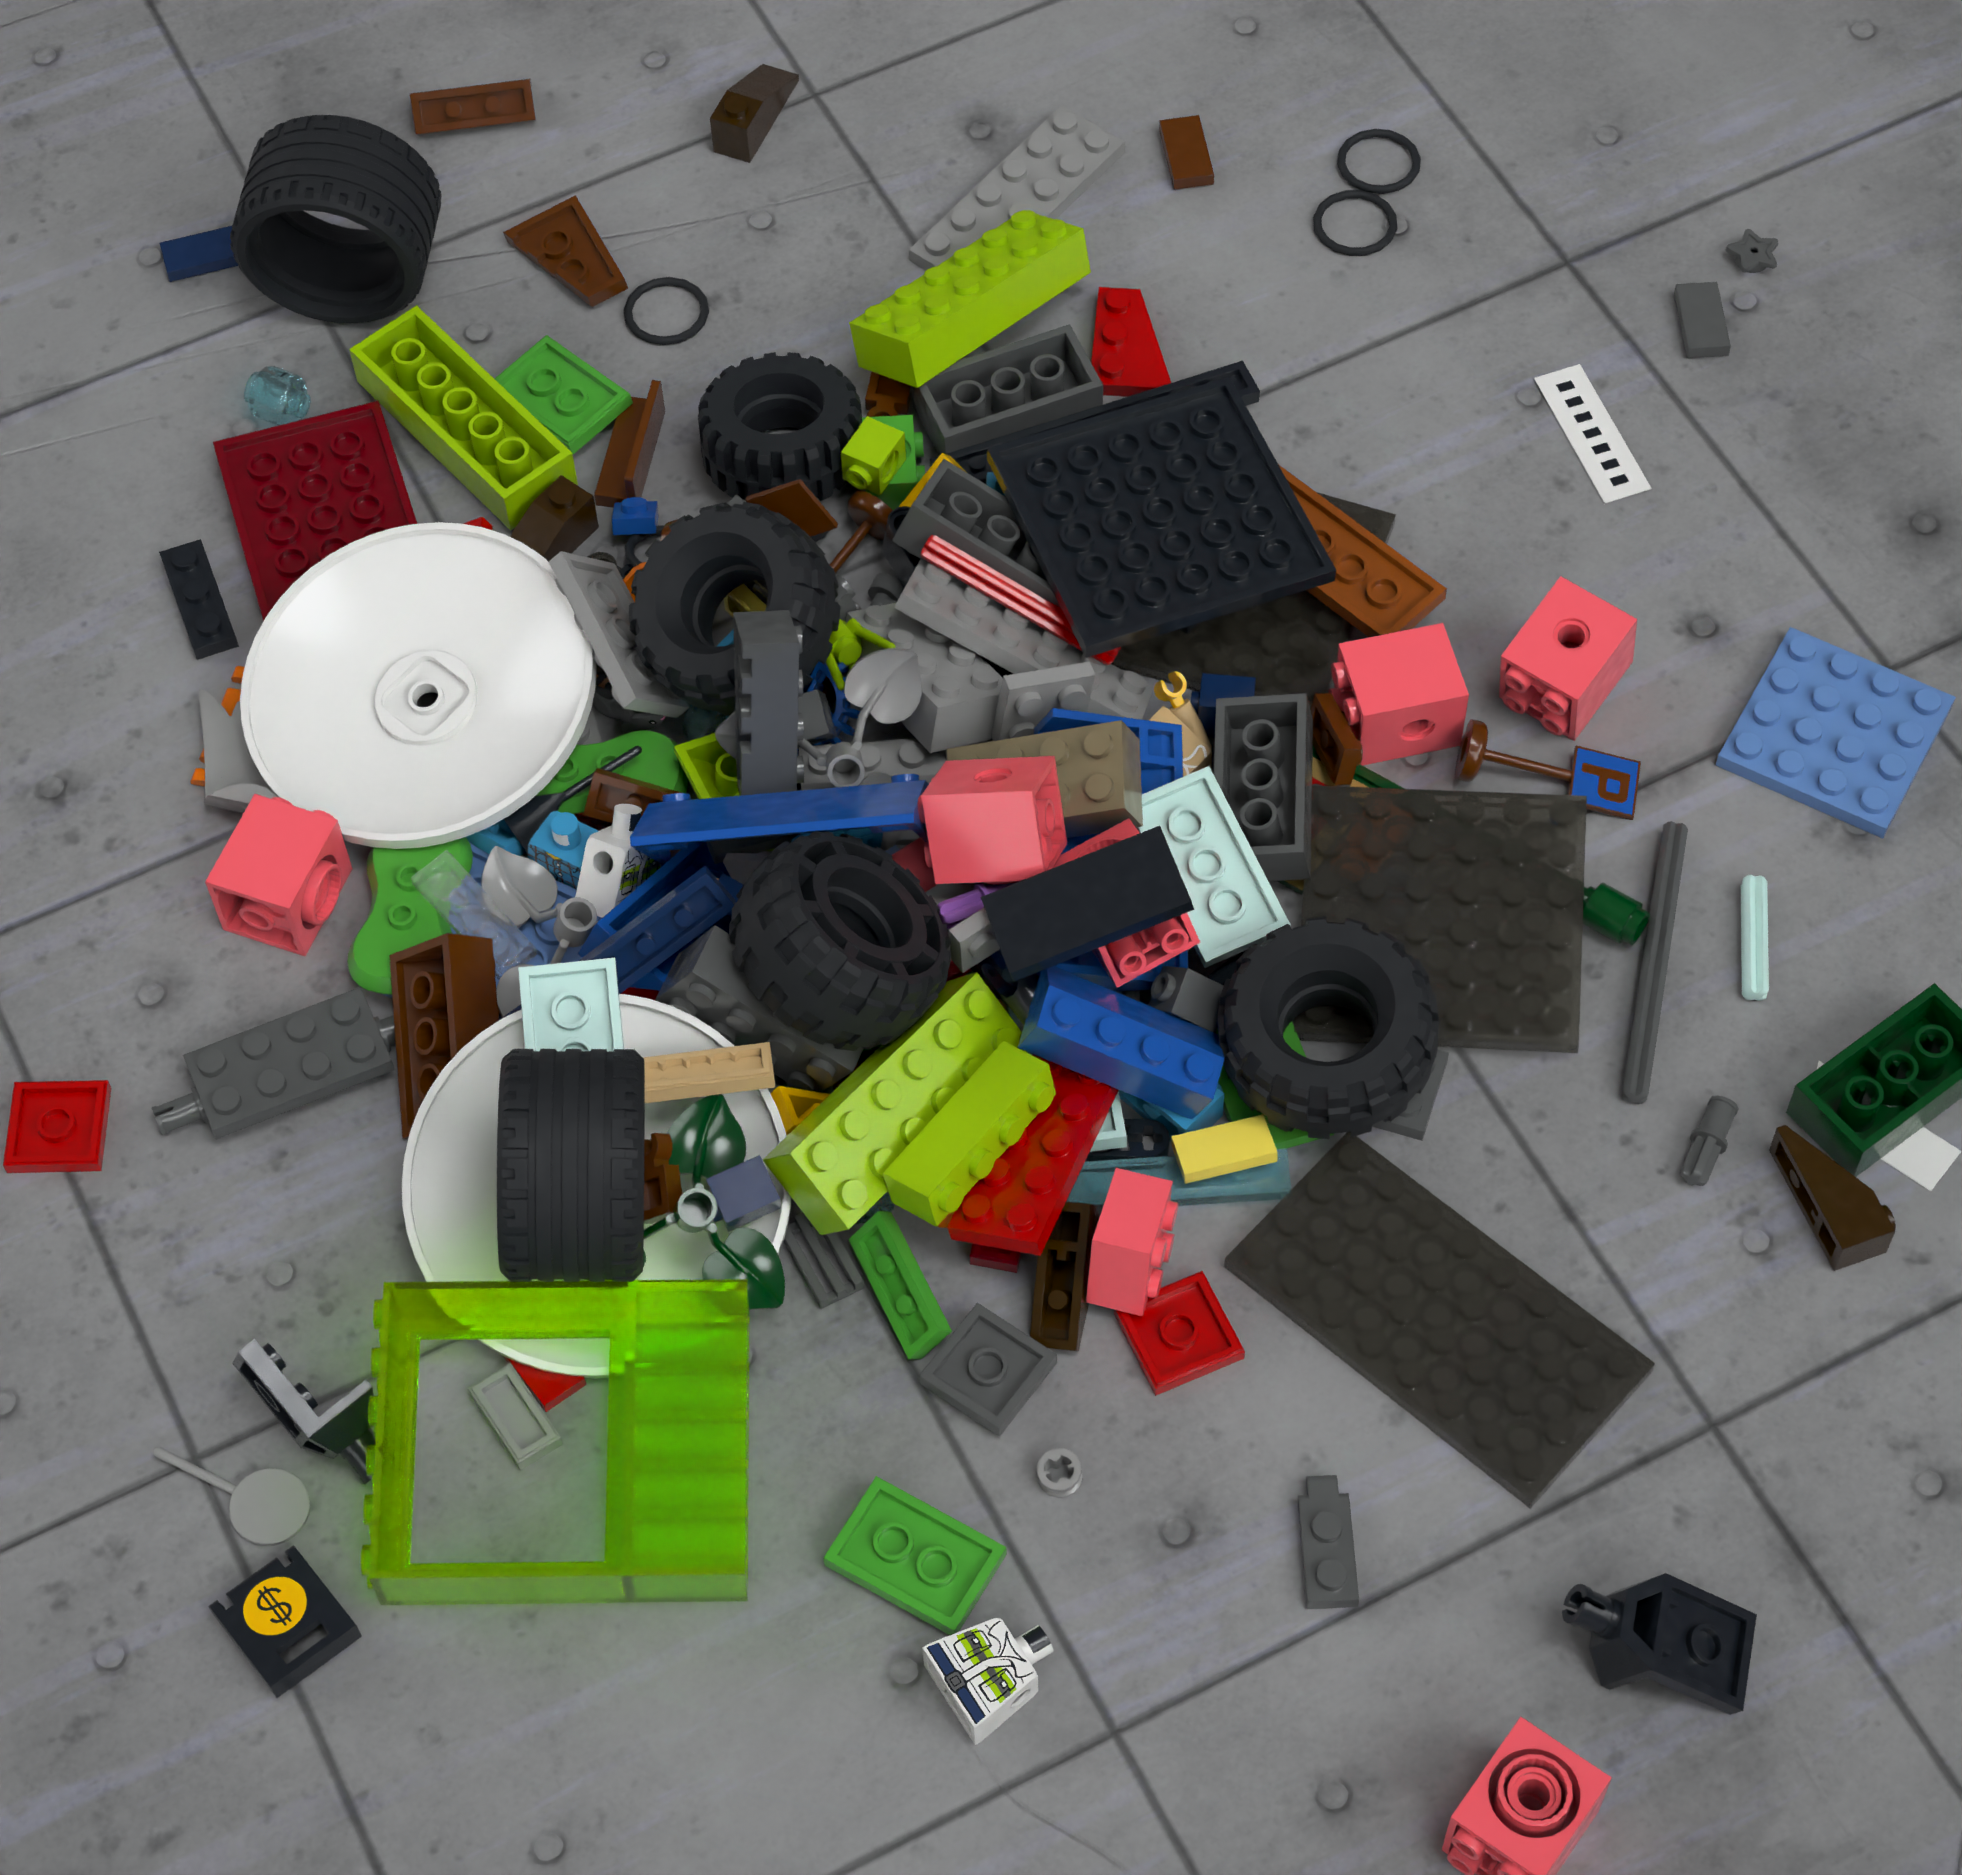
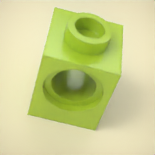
(873, 455)

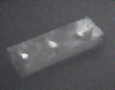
(472, 910)

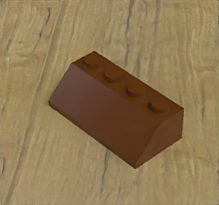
(440, 1004)

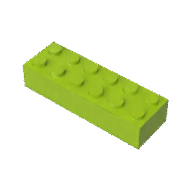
(970, 298)
(461, 414)
(846, 1143)

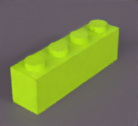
(970, 1133)

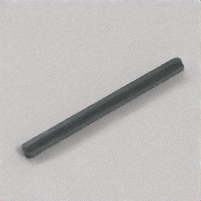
(1654, 963)

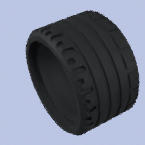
(349, 172)
(571, 1165)

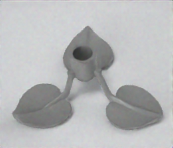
(882, 684)
(529, 890)

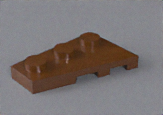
(570, 251)

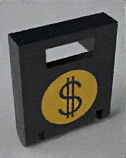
(279, 1609)

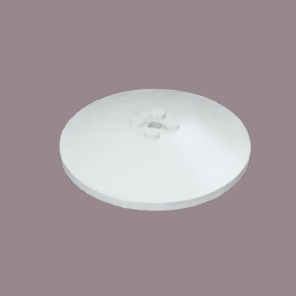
(402, 617)
(453, 1171)

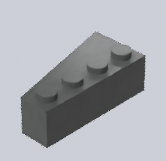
(767, 702)

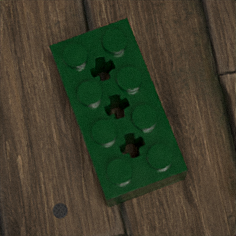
(1884, 1083)

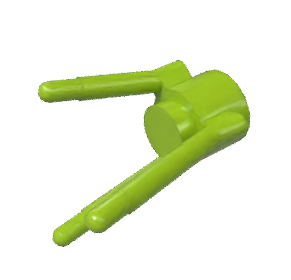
(848, 647)

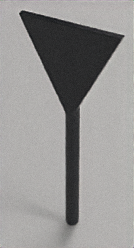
(531, 816)

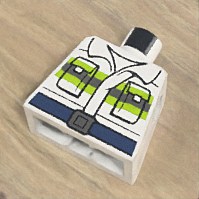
(611, 865)
(986, 1673)

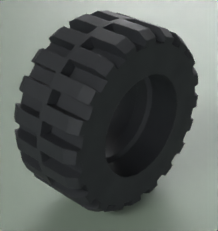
(776, 395)

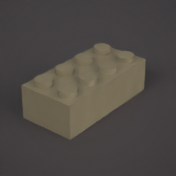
(1094, 767)

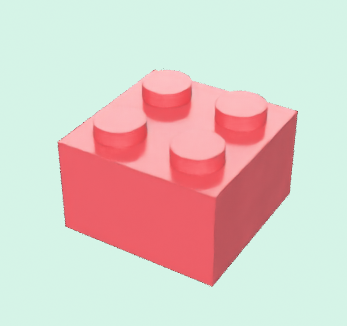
(1131, 1242)

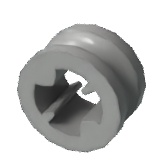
(1055, 1458)

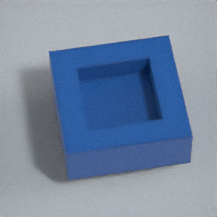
(635, 516)

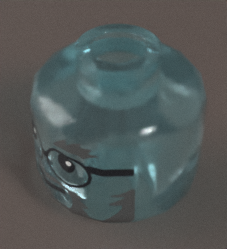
(277, 395)

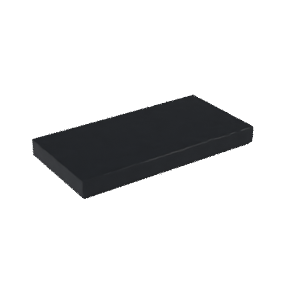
(1087, 903)

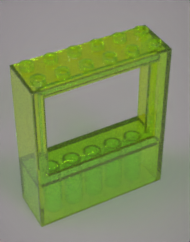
(671, 1442)

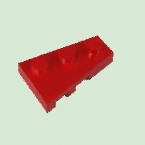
(1126, 344)

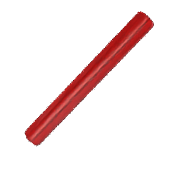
(1004, 591)

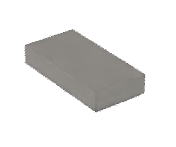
(515, 1416)

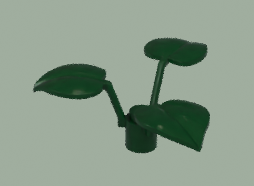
(704, 1144)

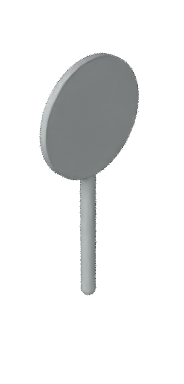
(263, 1507)

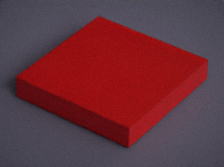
(57, 1126)
(1181, 1334)

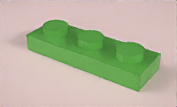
(900, 1285)

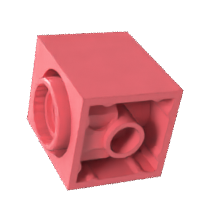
(1567, 659)
(1401, 693)
(993, 820)
(279, 874)
(1145, 949)
(1525, 1808)

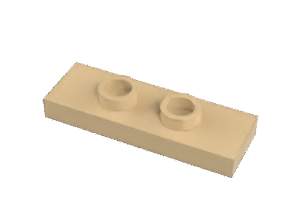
(708, 1072)

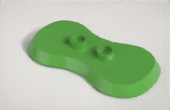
(654, 765)
(398, 911)

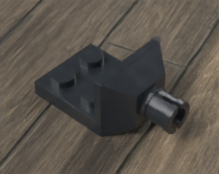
(339, 1430)
(1670, 1636)

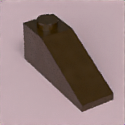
(750, 111)
(558, 519)
(1834, 1202)
(1063, 1278)

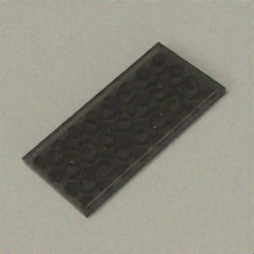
(1440, 1318)

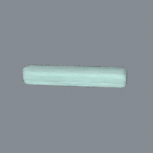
(1754, 938)

